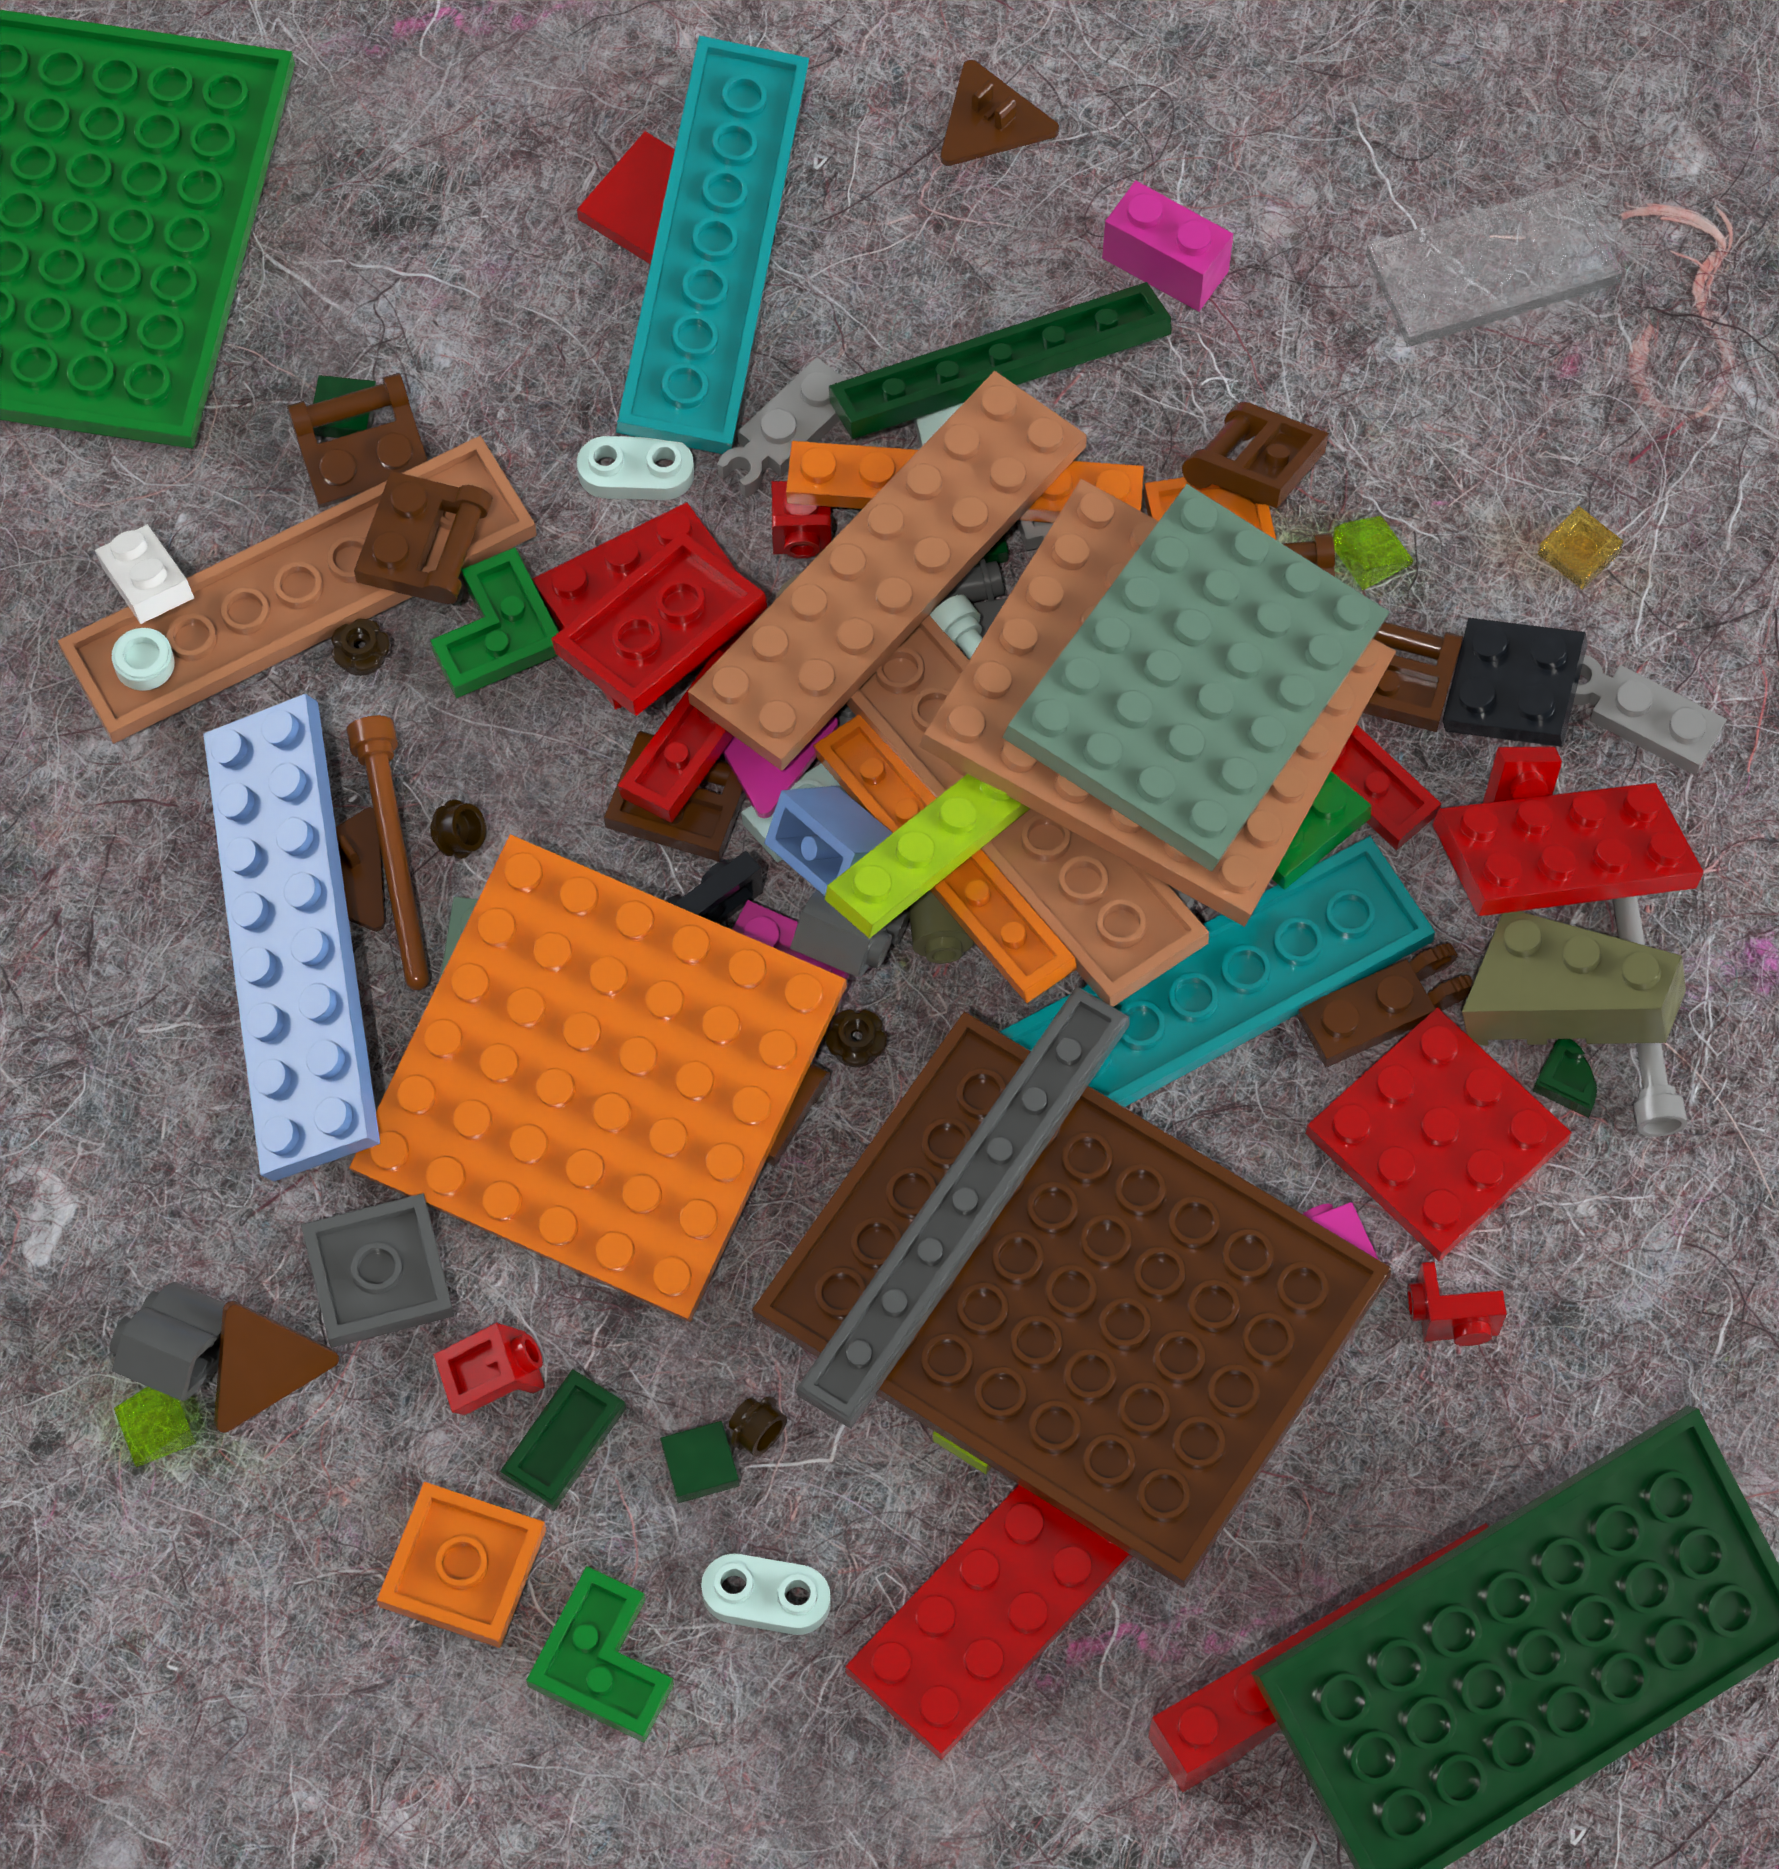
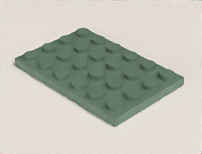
(1196, 677)

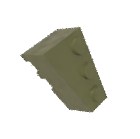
(1571, 984)

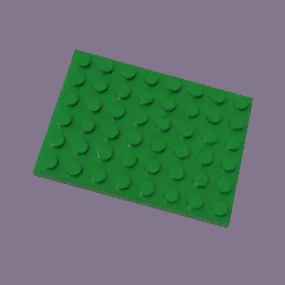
(124, 218)

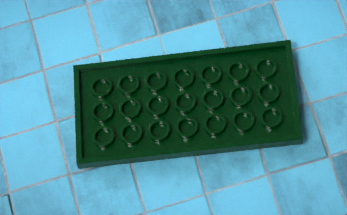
(1532, 1652)

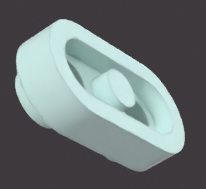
(634, 469)
(763, 1599)

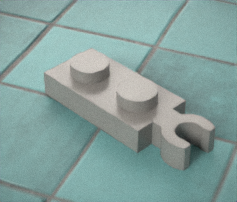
(795, 414)
(1650, 715)

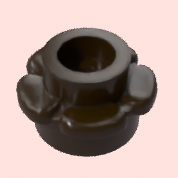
(362, 660)
(458, 829)
(858, 1052)
(757, 1425)

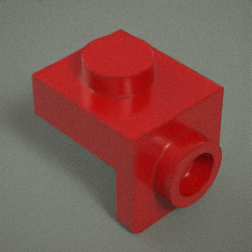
(1462, 1317)

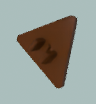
(990, 118)
(362, 870)
(261, 1364)

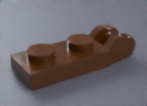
(1381, 1005)

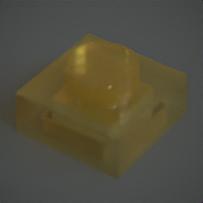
(1580, 547)

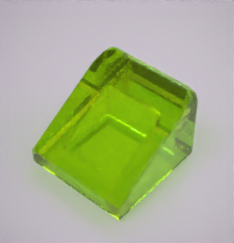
(1370, 550)
(153, 1425)

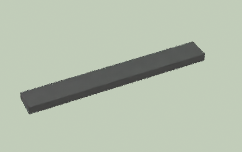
(962, 1208)

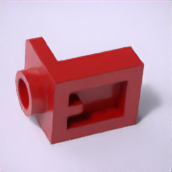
(798, 528)
(1523, 773)
(489, 1367)

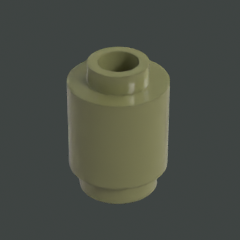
(936, 932)

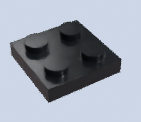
(1515, 682)

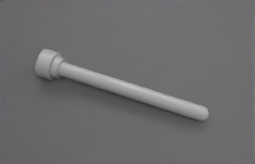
(1659, 1107)

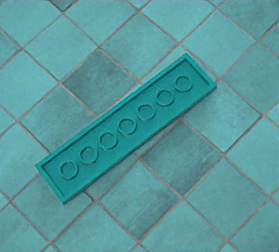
(713, 246)
(1298, 945)

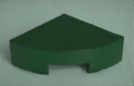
(1568, 1078)

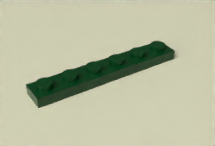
(1016, 352)

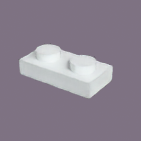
(144, 573)

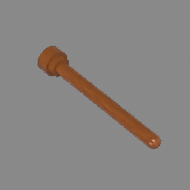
(373, 743)

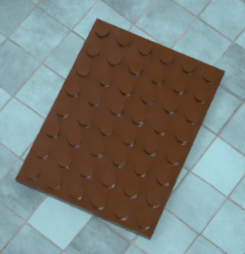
(1118, 1327)

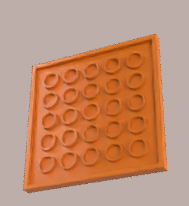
(600, 1077)

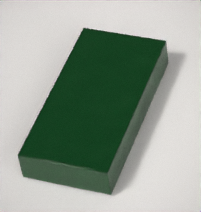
(563, 1440)

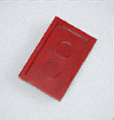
(659, 623)

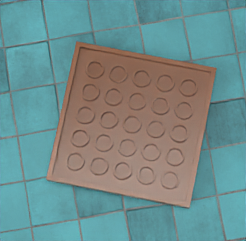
(1040, 617)

